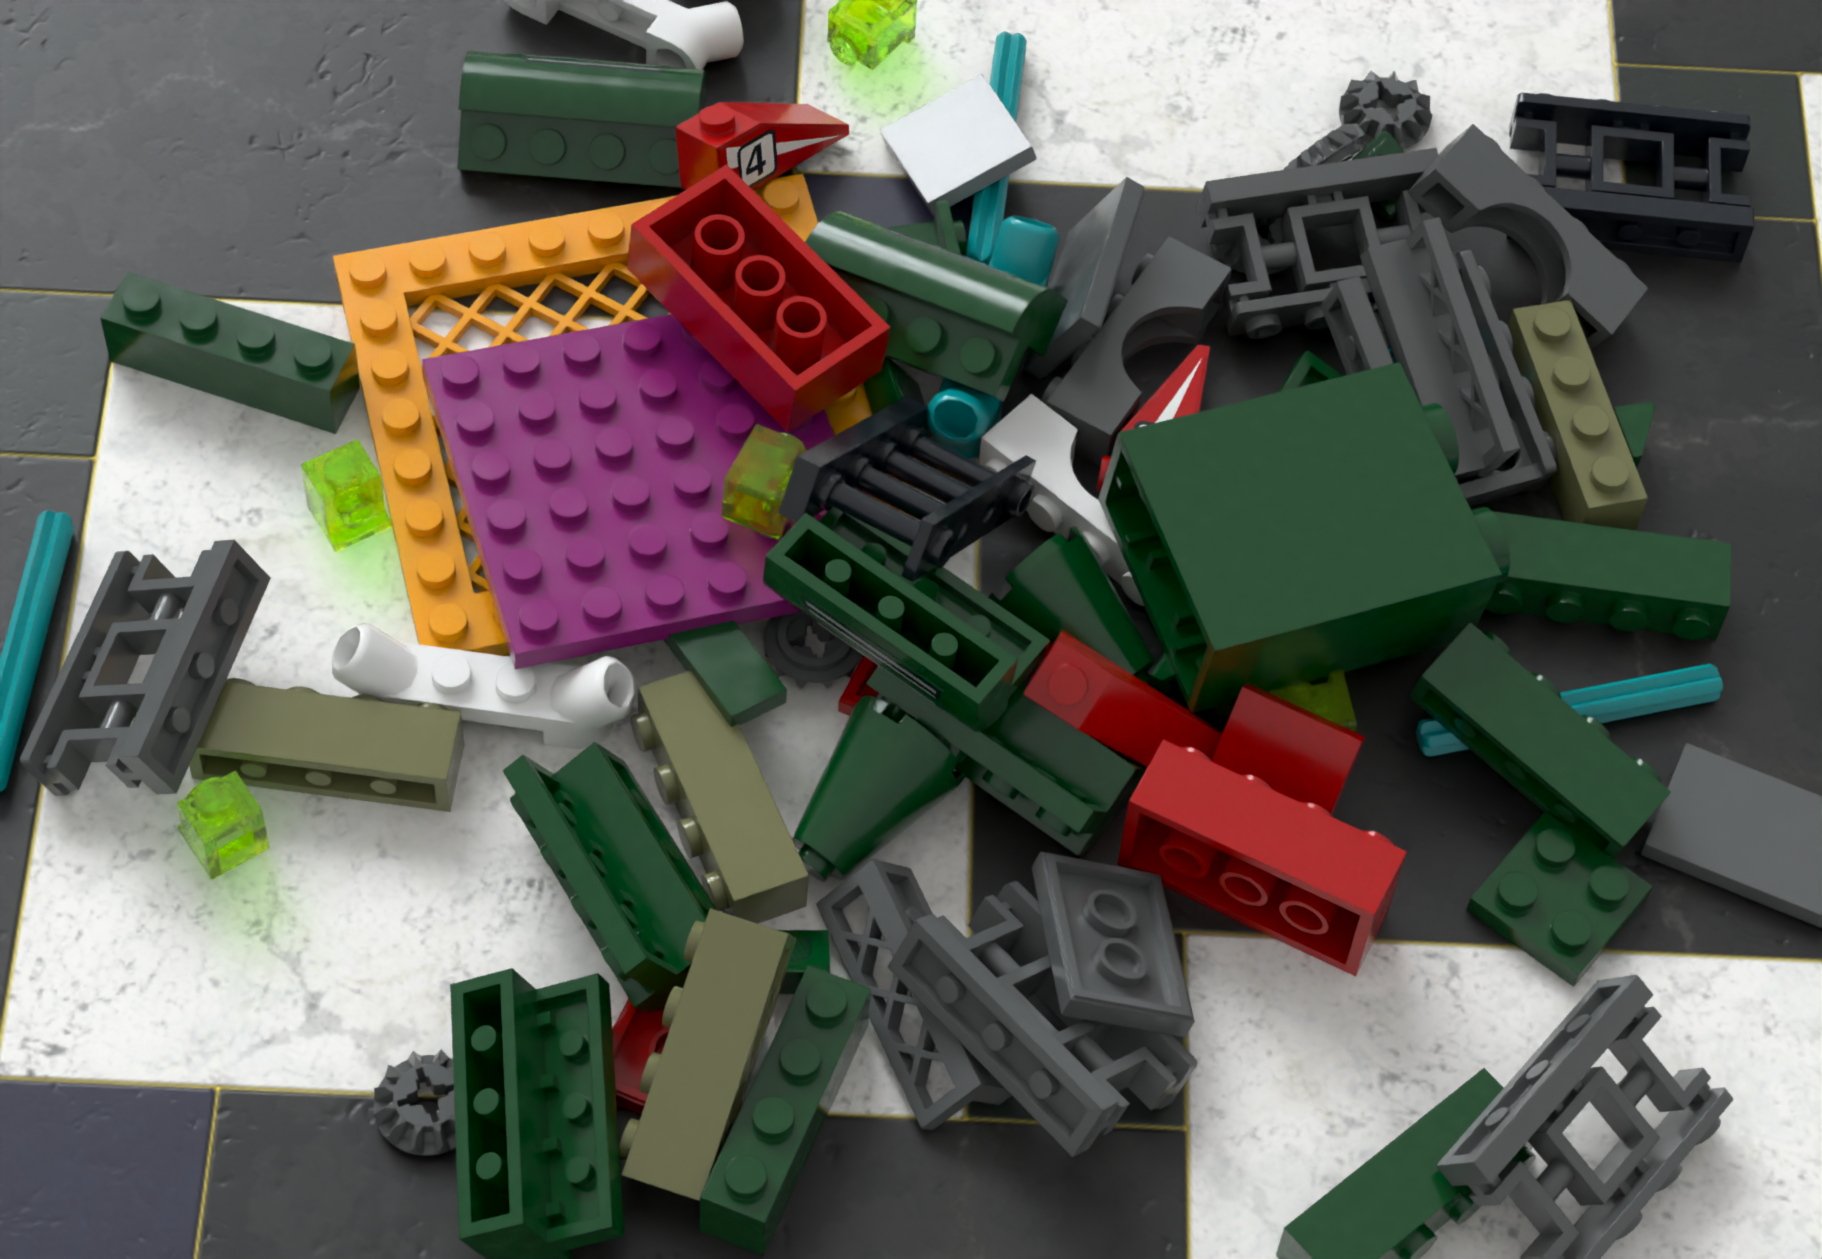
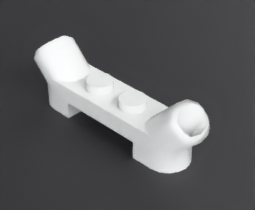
(665, 29)
(561, 700)

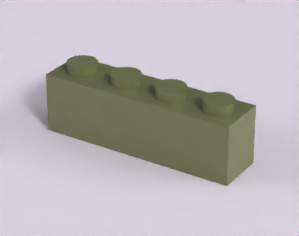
(1595, 469)
(333, 745)
(721, 801)
(708, 1053)

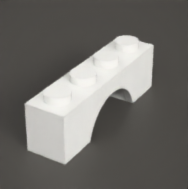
(1058, 495)

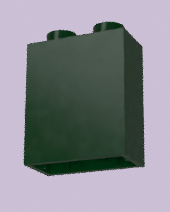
(1301, 534)

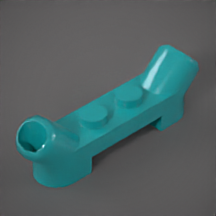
(960, 415)

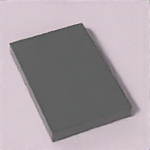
(1089, 273)
(1742, 833)
(1112, 945)

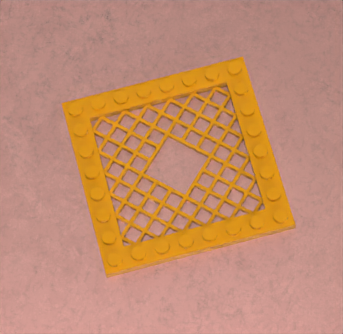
(489, 262)

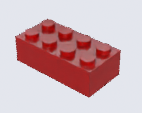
(757, 297)
(1260, 856)

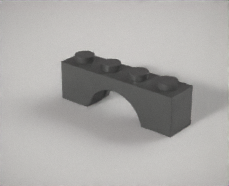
(1483, 187)
(1169, 301)

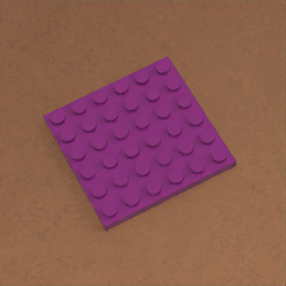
(602, 485)

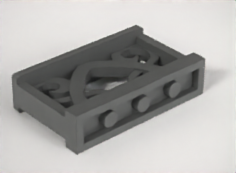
(1365, 346)

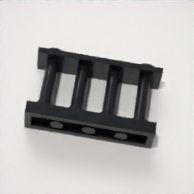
(890, 445)

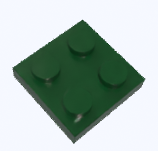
(1559, 898)

